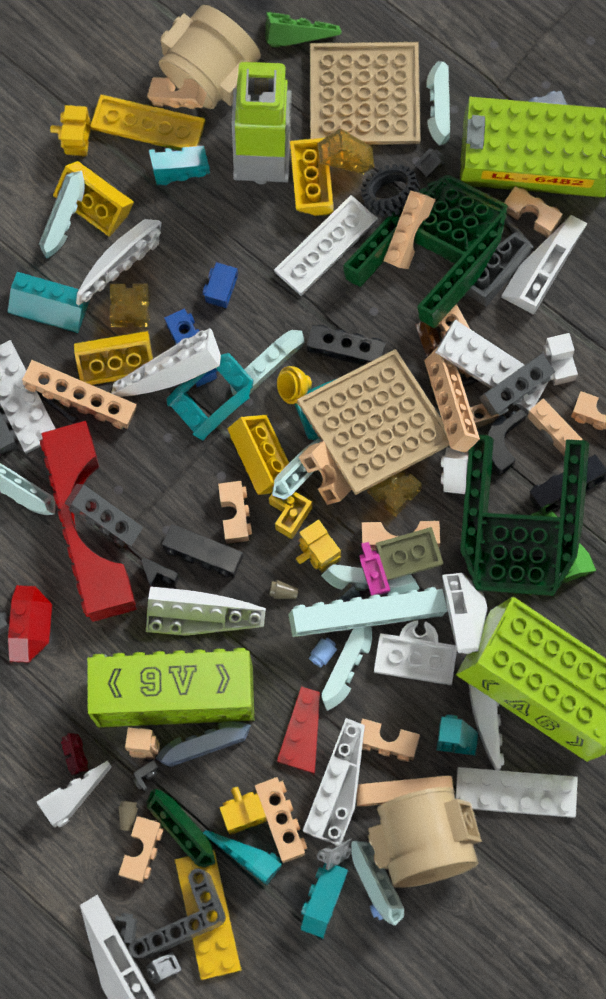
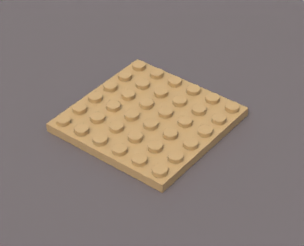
(366, 91)
(375, 421)

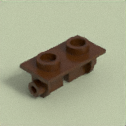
(428, 336)

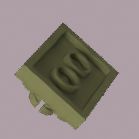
(409, 553)

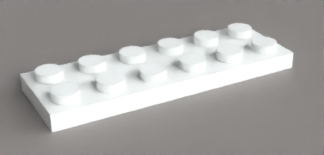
(326, 245)
(483, 360)
(20, 405)
(517, 792)

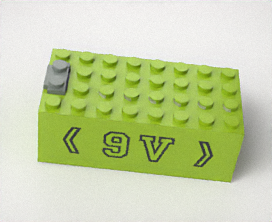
(542, 677)
(170, 688)

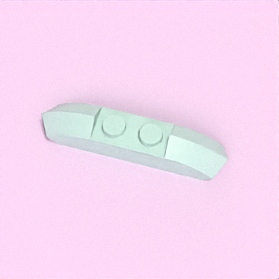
(440, 122)
(64, 207)
(273, 357)
(291, 477)
(26, 492)
(340, 576)
(336, 687)
(376, 883)

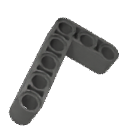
(185, 924)

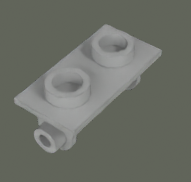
(335, 854)

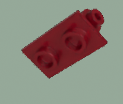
(72, 745)

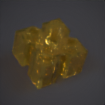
(129, 305)
(396, 491)

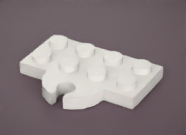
(416, 655)

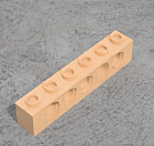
(38, 371)
(452, 402)

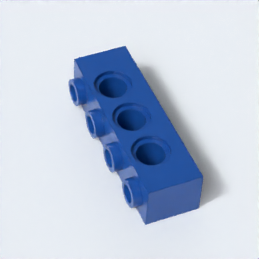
(178, 322)

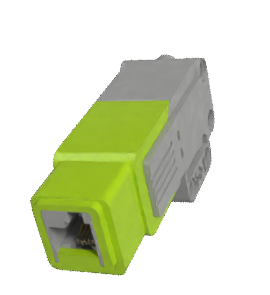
(261, 123)

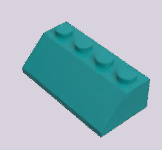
(46, 302)

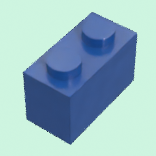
(220, 285)

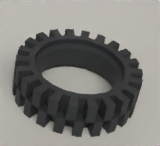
(384, 177)

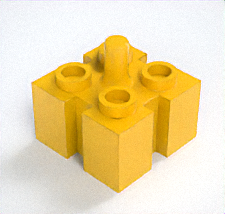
(74, 131)
(318, 546)
(242, 811)

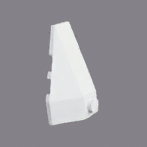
(63, 803)

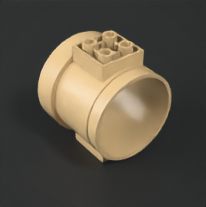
(208, 51)
(425, 837)

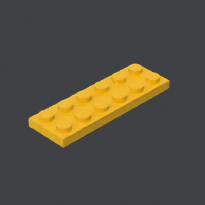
(147, 123)
(216, 948)

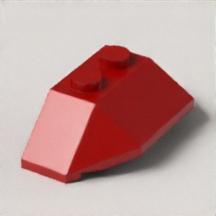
(28, 623)

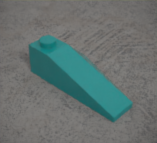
(254, 860)

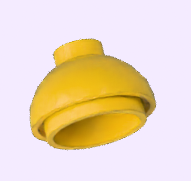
(293, 384)

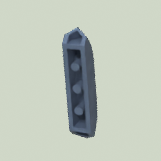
(194, 747)

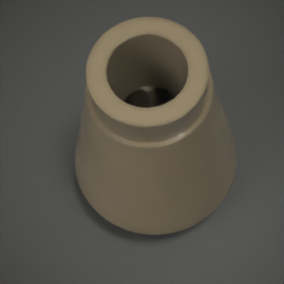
(281, 590)
(127, 815)

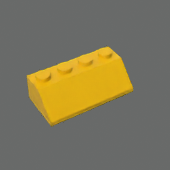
(311, 178)
(101, 202)
(112, 357)
(258, 451)

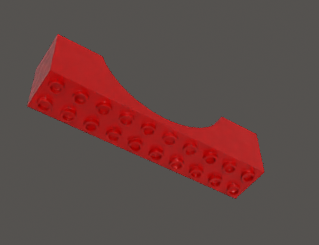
(101, 582)

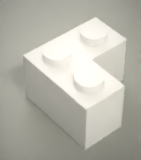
(560, 353)
(455, 471)

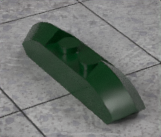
(181, 828)

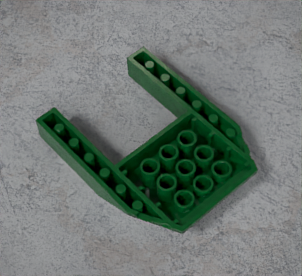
(461, 228)
(522, 550)

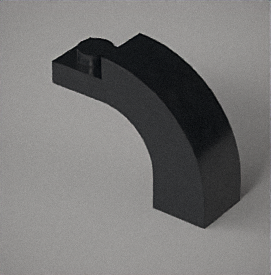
(502, 458)

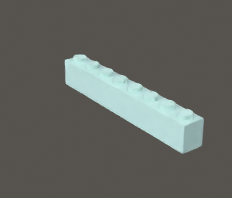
(367, 612)

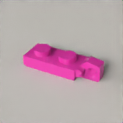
(373, 571)

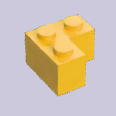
(294, 512)

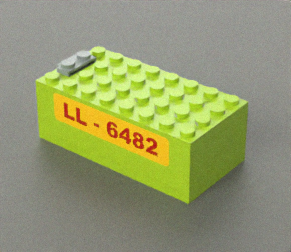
(534, 147)

